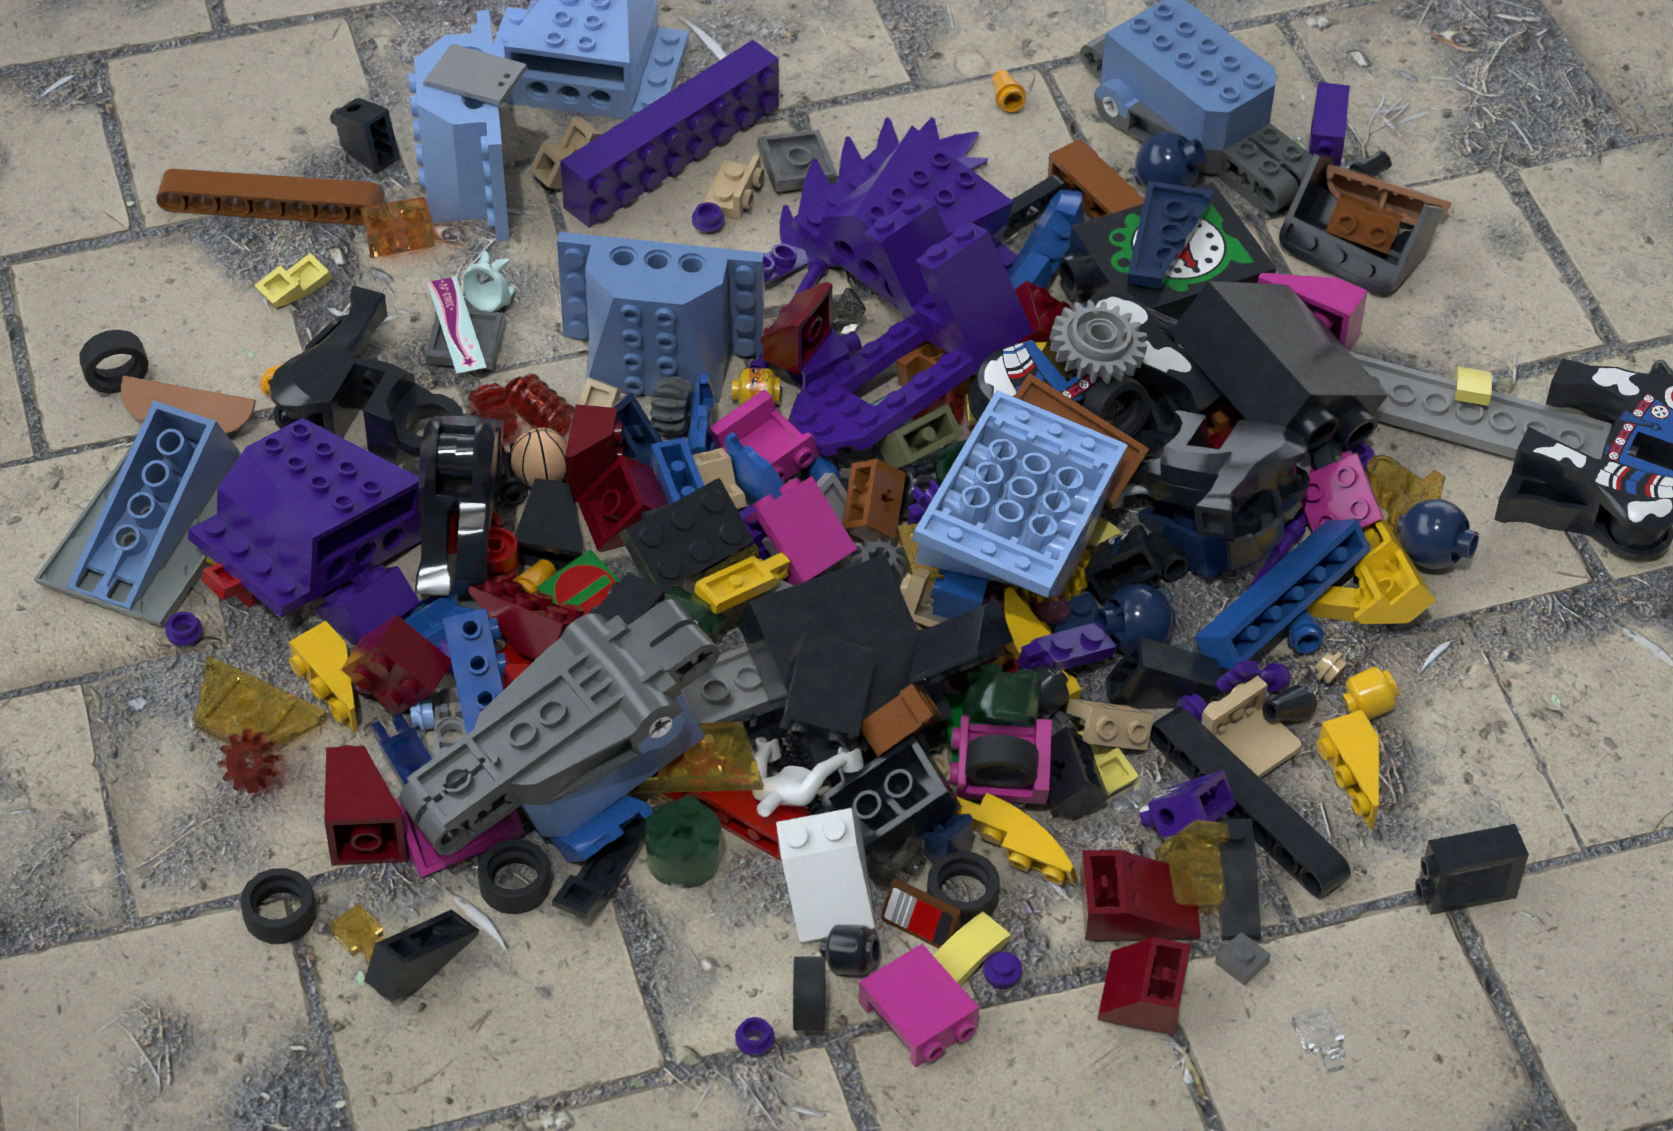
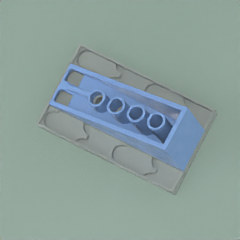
(133, 535)

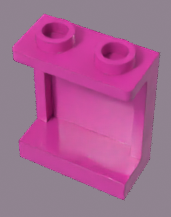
(769, 434)
(803, 529)
(1038, 736)
(920, 1004)

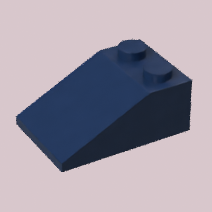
(1204, 553)

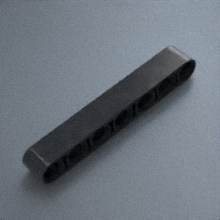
(1275, 824)

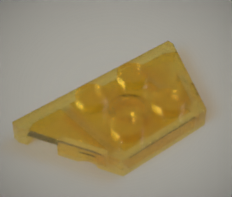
(240, 701)
(715, 763)

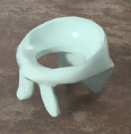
(490, 295)

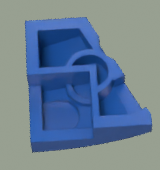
(699, 433)
(751, 471)
(601, 829)

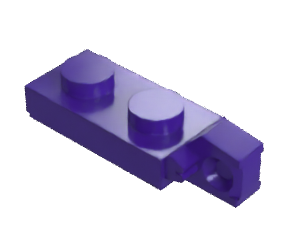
(1068, 648)

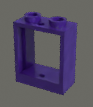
(1329, 120)

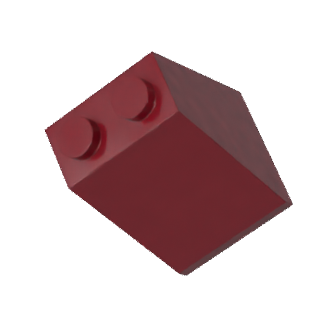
(360, 811)

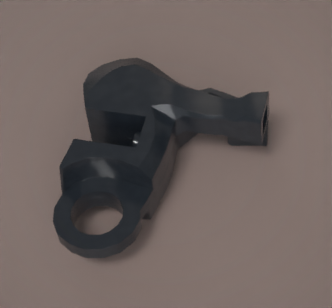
(334, 383)
(462, 476)
(1246, 479)

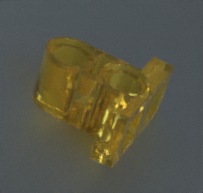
(1399, 488)
(1196, 863)

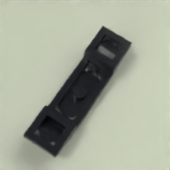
(602, 873)

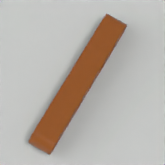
(266, 196)

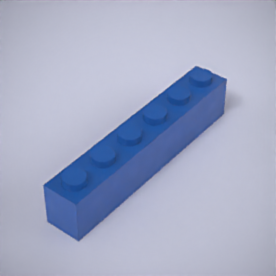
(1283, 592)

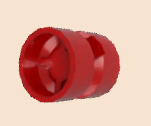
(503, 555)

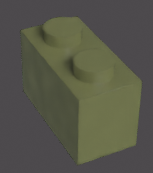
(920, 437)

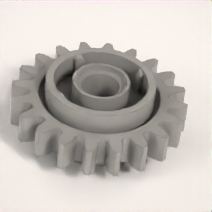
(1098, 342)

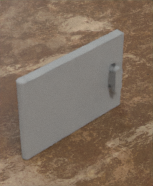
(475, 74)

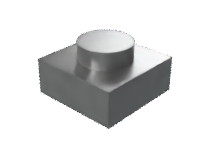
(1242, 958)

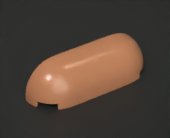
(1381, 193)
(227, 410)

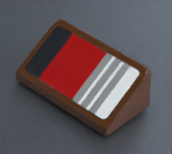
(920, 914)

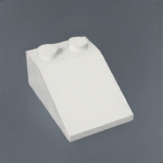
(826, 872)

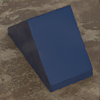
(638, 429)
(948, 836)

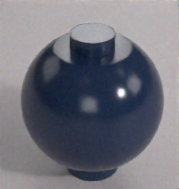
(1169, 160)
(1437, 534)
(1136, 613)

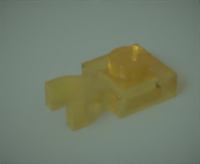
(357, 932)

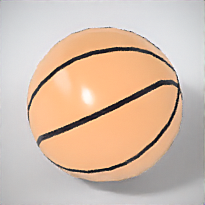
(539, 455)

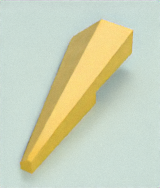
(1388, 580)

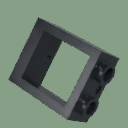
(1494, 848)

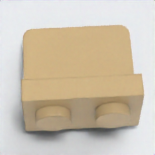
(913, 589)
(1245, 730)

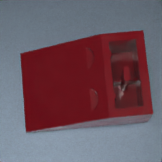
(525, 618)
(1131, 899)

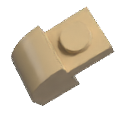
(547, 161)
(719, 464)

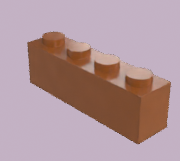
(1099, 183)

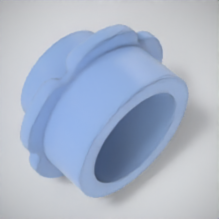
(423, 714)

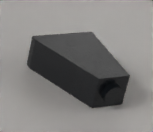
(549, 526)
(1160, 674)

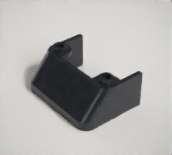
(1307, 237)

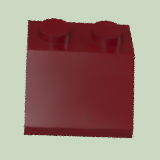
(799, 329)
(592, 446)
(619, 500)

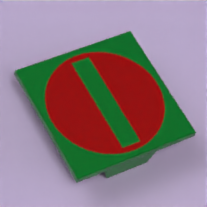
(580, 583)

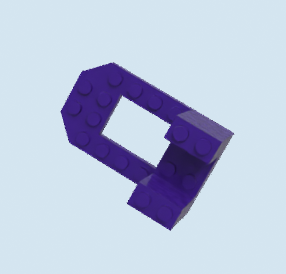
(948, 294)

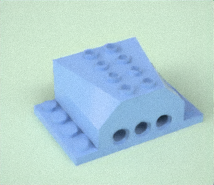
(591, 55)
(459, 141)
(1020, 498)

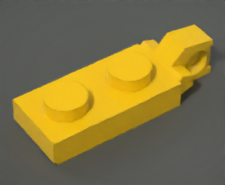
(742, 581)

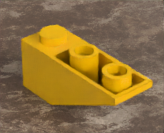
(319, 658)
(1353, 753)

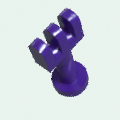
(1274, 675)

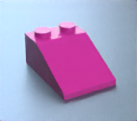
(1332, 300)

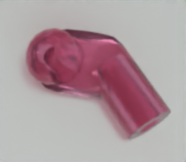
(1053, 612)

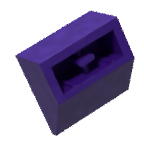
(367, 602)

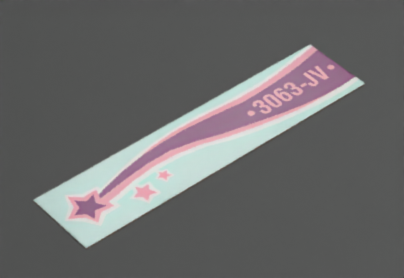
(456, 325)

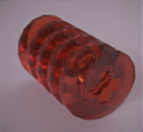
(539, 404)

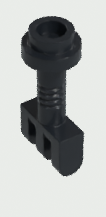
(512, 487)

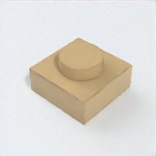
(599, 393)

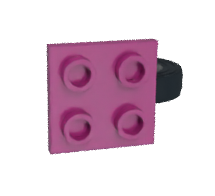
(1339, 488)

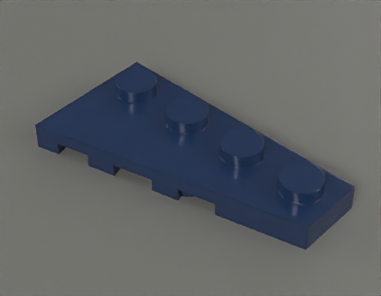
(1164, 229)

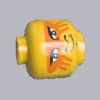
(753, 381)

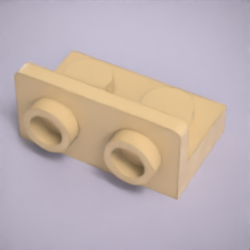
(735, 186)
(1112, 724)

